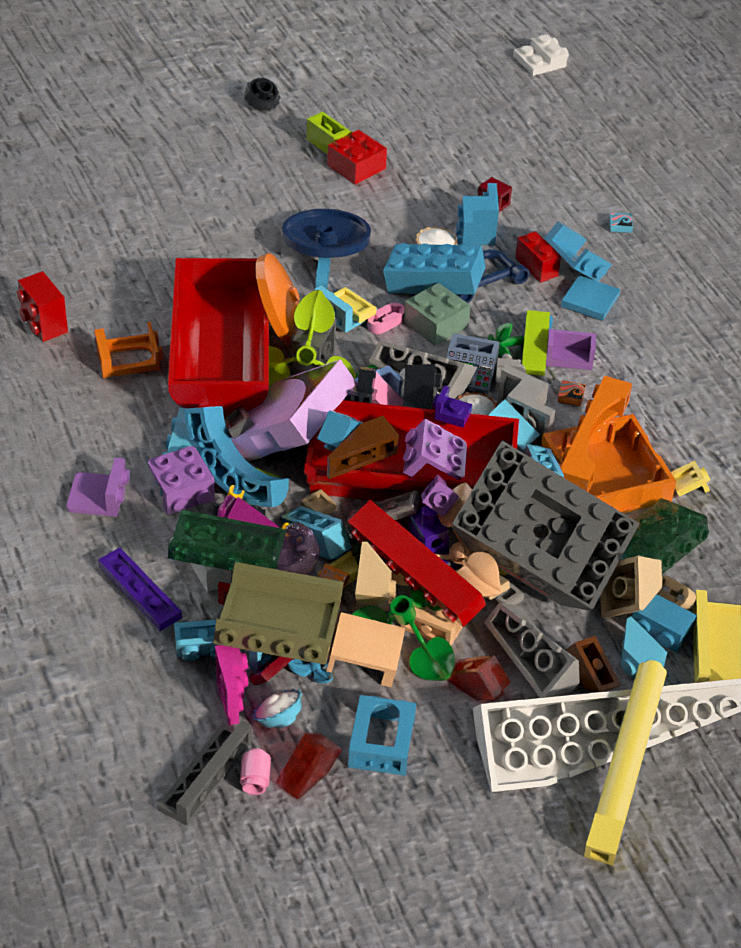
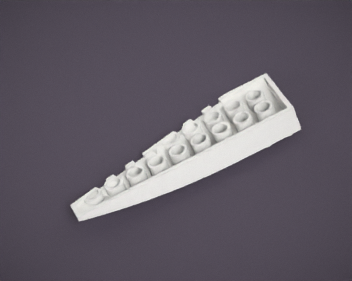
(563, 736)

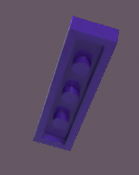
(140, 589)

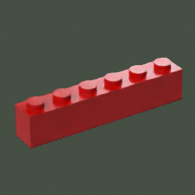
(417, 564)

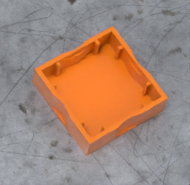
(627, 467)

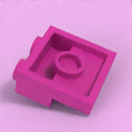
(231, 680)

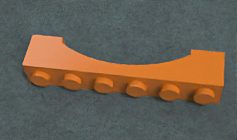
(608, 401)

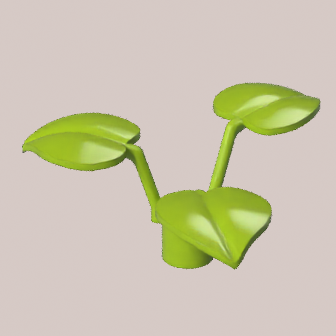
(311, 314)

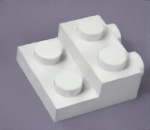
(542, 55)

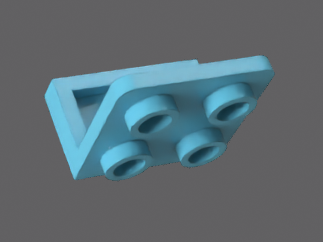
(195, 639)

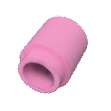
(255, 771)

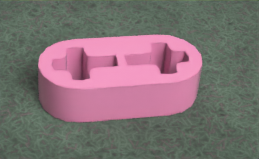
(386, 318)

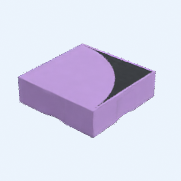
(294, 410)

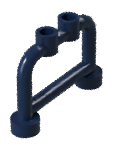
(517, 273)

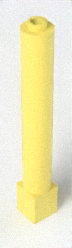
(625, 763)

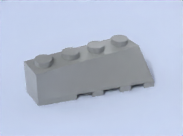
(539, 659)

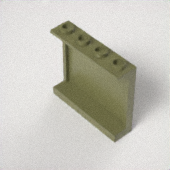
(279, 613)

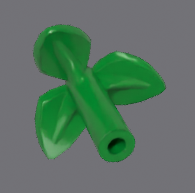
(502, 336)

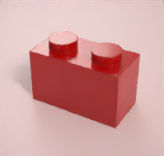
(538, 256)

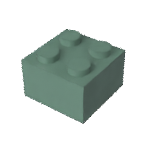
(436, 313)

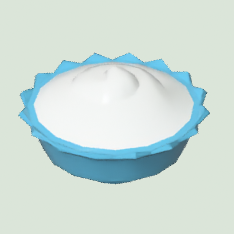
(279, 709)

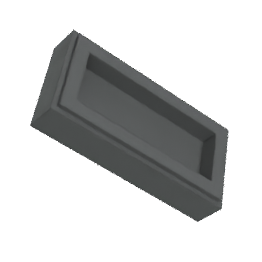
(238, 422)

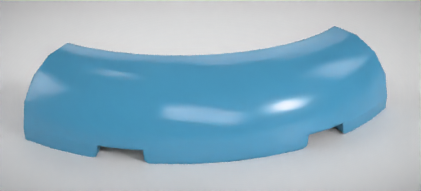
(225, 462)

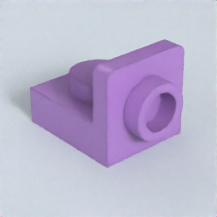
(439, 496)

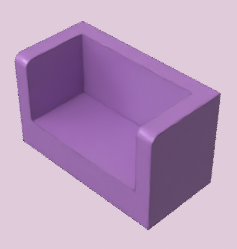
(571, 349)

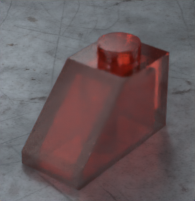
(480, 677)
(308, 764)

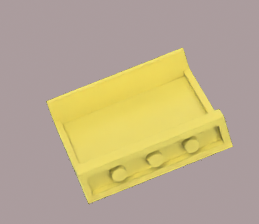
(716, 640)

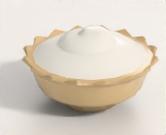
(436, 236)

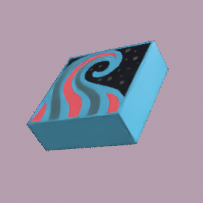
(621, 222)

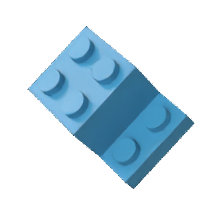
(478, 218)

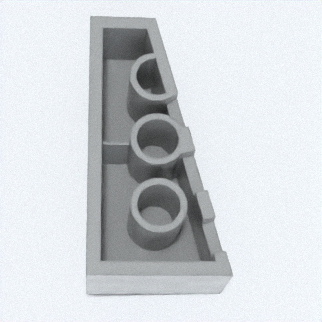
(454, 373)

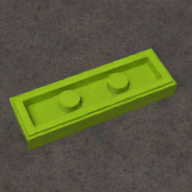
(536, 342)

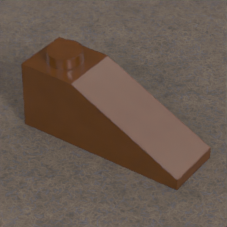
(364, 446)

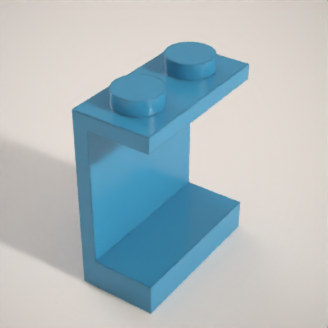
(567, 244)

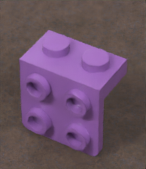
(436, 447)
(182, 479)
(99, 492)

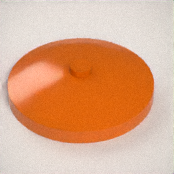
(277, 296)

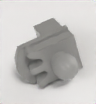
(501, 362)

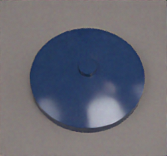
(326, 233)

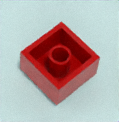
(356, 156)
(42, 306)

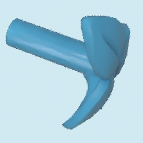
(304, 668)

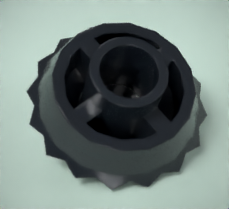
(262, 94)

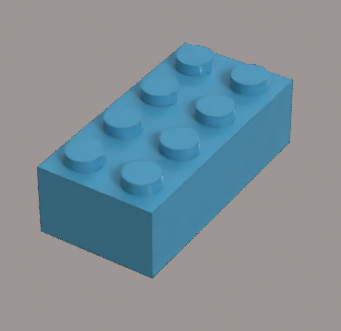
(420, 266)

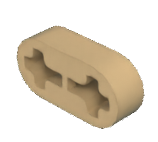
(675, 589)

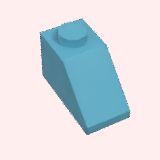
(639, 648)

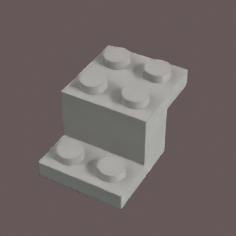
(528, 398)

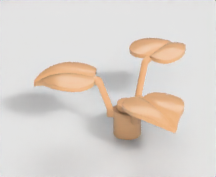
(479, 567)

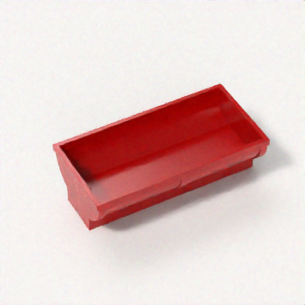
(218, 335)
(386, 477)

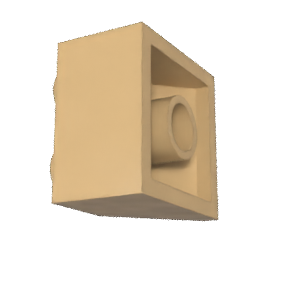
(374, 580)
(631, 586)

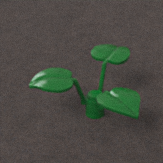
(431, 661)

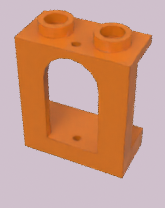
(143, 341)

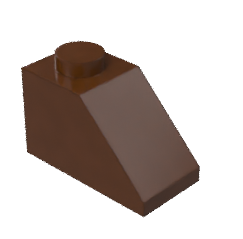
(594, 668)

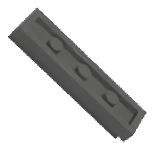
(209, 777)

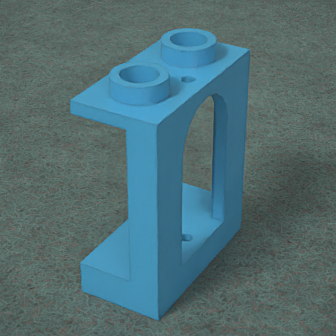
(380, 757)

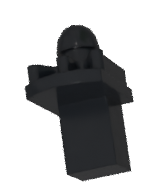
(365, 387)

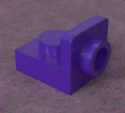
(450, 409)

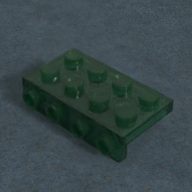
(667, 533)
(223, 541)

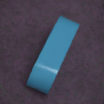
(323, 272)

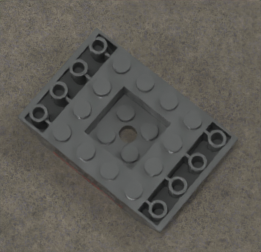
(581, 531)

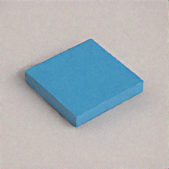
(590, 297)

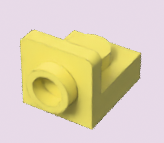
(690, 477)

